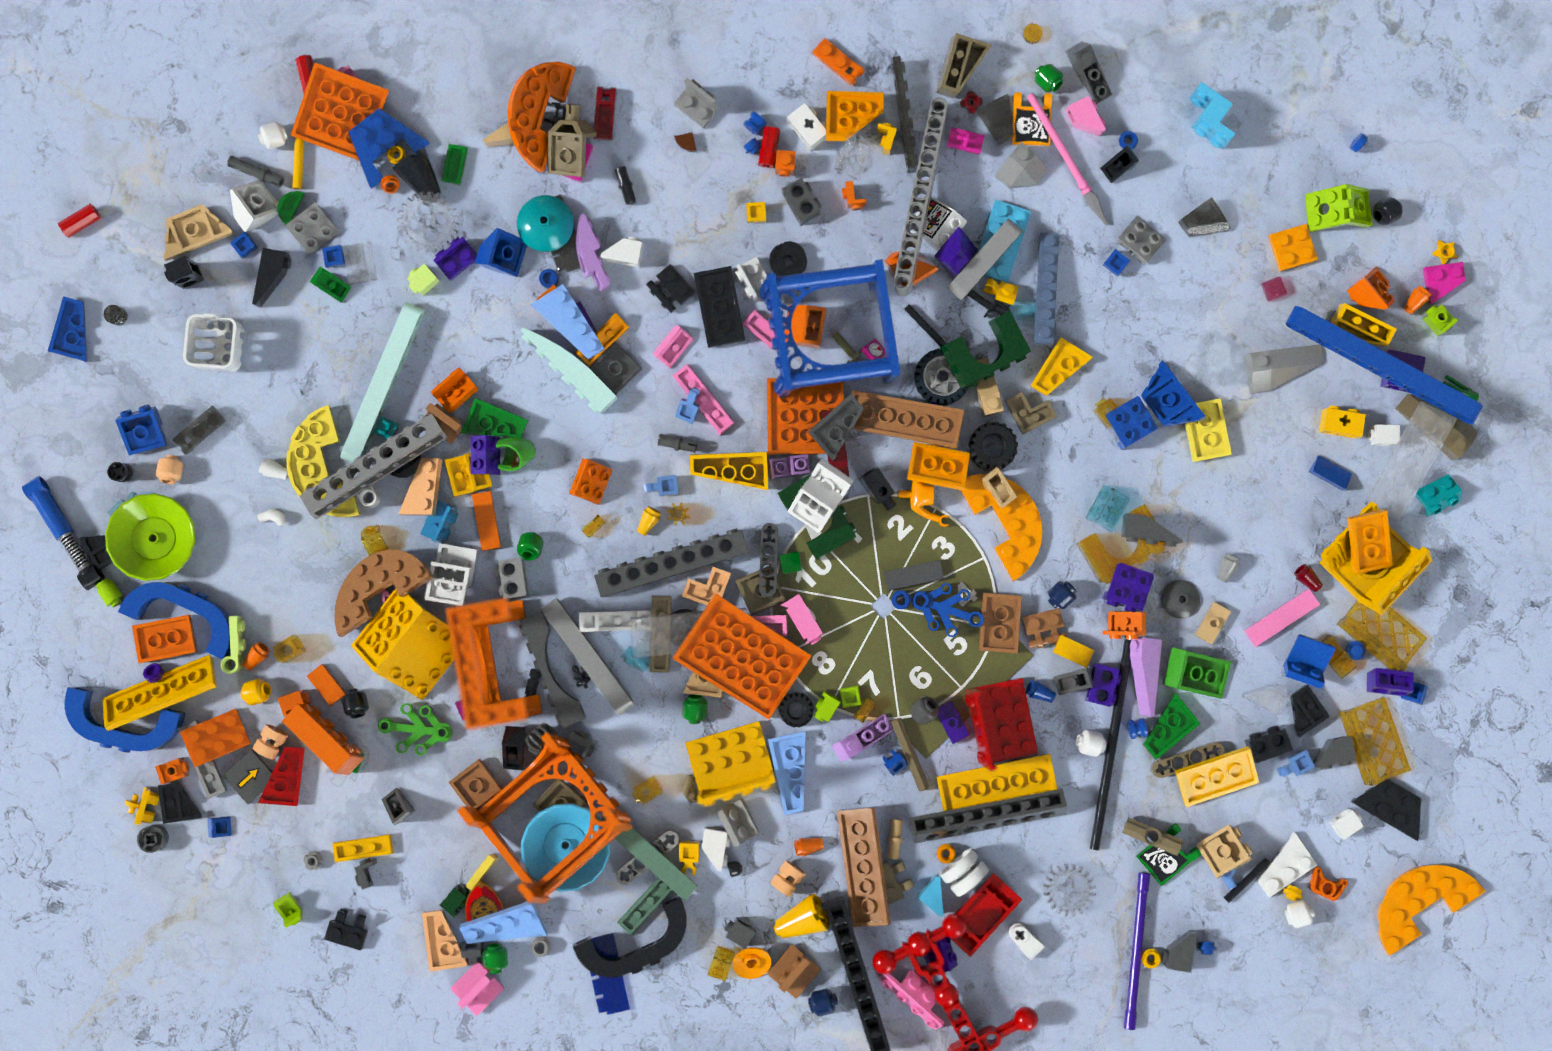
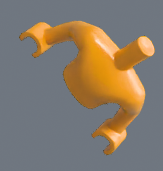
(920, 496)

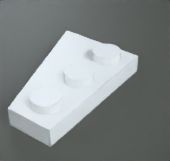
(1286, 867)

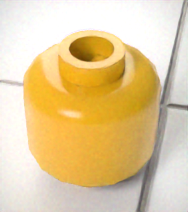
(255, 691)

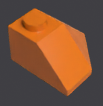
(1372, 290)

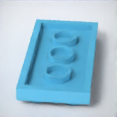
(999, 214)

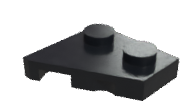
(97, 551)
(1306, 710)

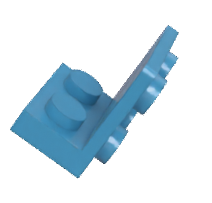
(438, 526)

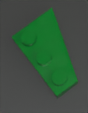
(493, 420)
(1170, 728)

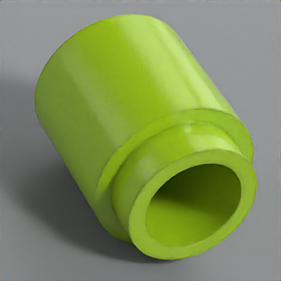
(109, 593)

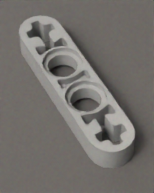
(632, 876)

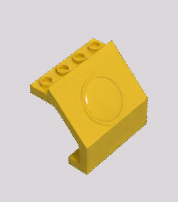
(1378, 587)

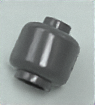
(924, 710)

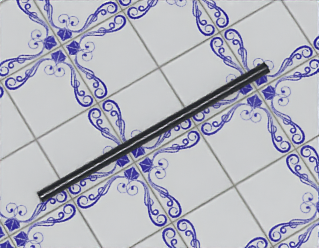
(1111, 748)

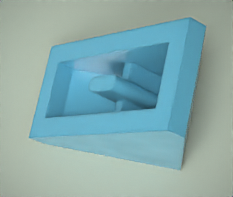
(932, 895)

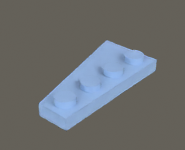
(566, 317)
(789, 767)

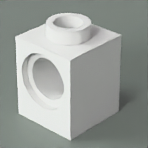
(1384, 435)
(1346, 823)

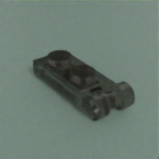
(199, 429)

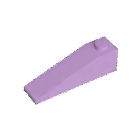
(1145, 664)

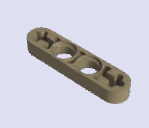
(1187, 759)

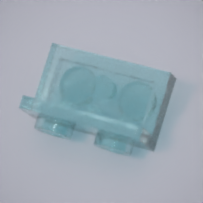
(1107, 508)

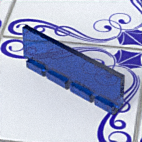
(613, 989)

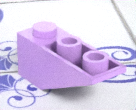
(862, 738)

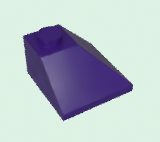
(956, 253)

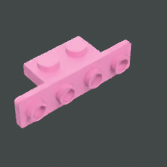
(915, 994)

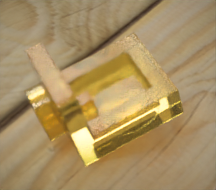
(373, 539)
(721, 963)

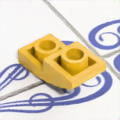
(1073, 651)

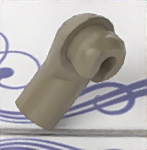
(688, 790)

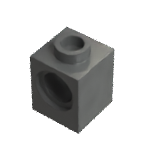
(740, 932)

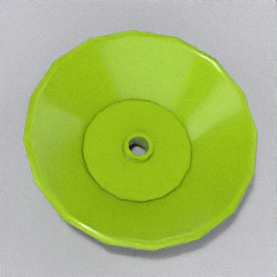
(130, 535)

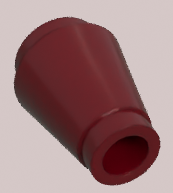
(1308, 577)

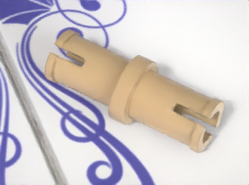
(894, 839)

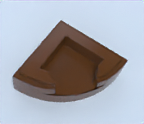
(686, 142)

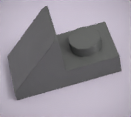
(1073, 681)

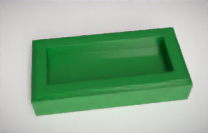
(454, 164)

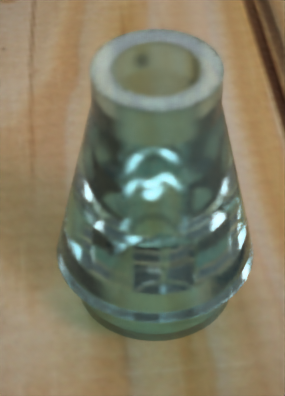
(636, 662)

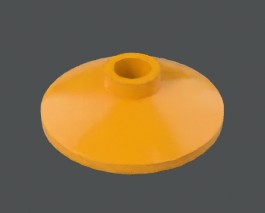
(752, 963)

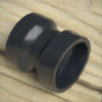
(116, 469)

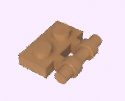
(1043, 622)

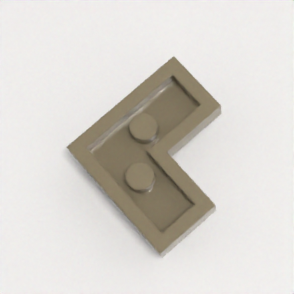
(1027, 417)

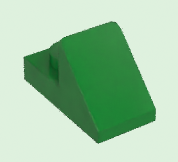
(330, 284)

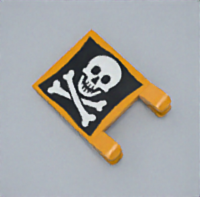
(1027, 124)

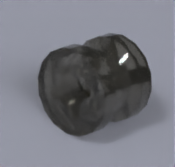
(112, 312)

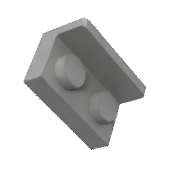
(738, 822)

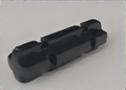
(532, 683)

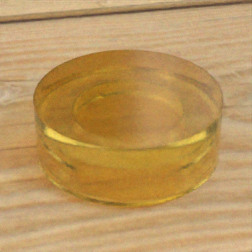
(1032, 33)

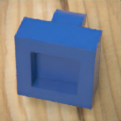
(895, 764)

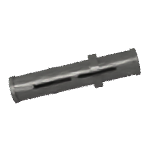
(263, 174)

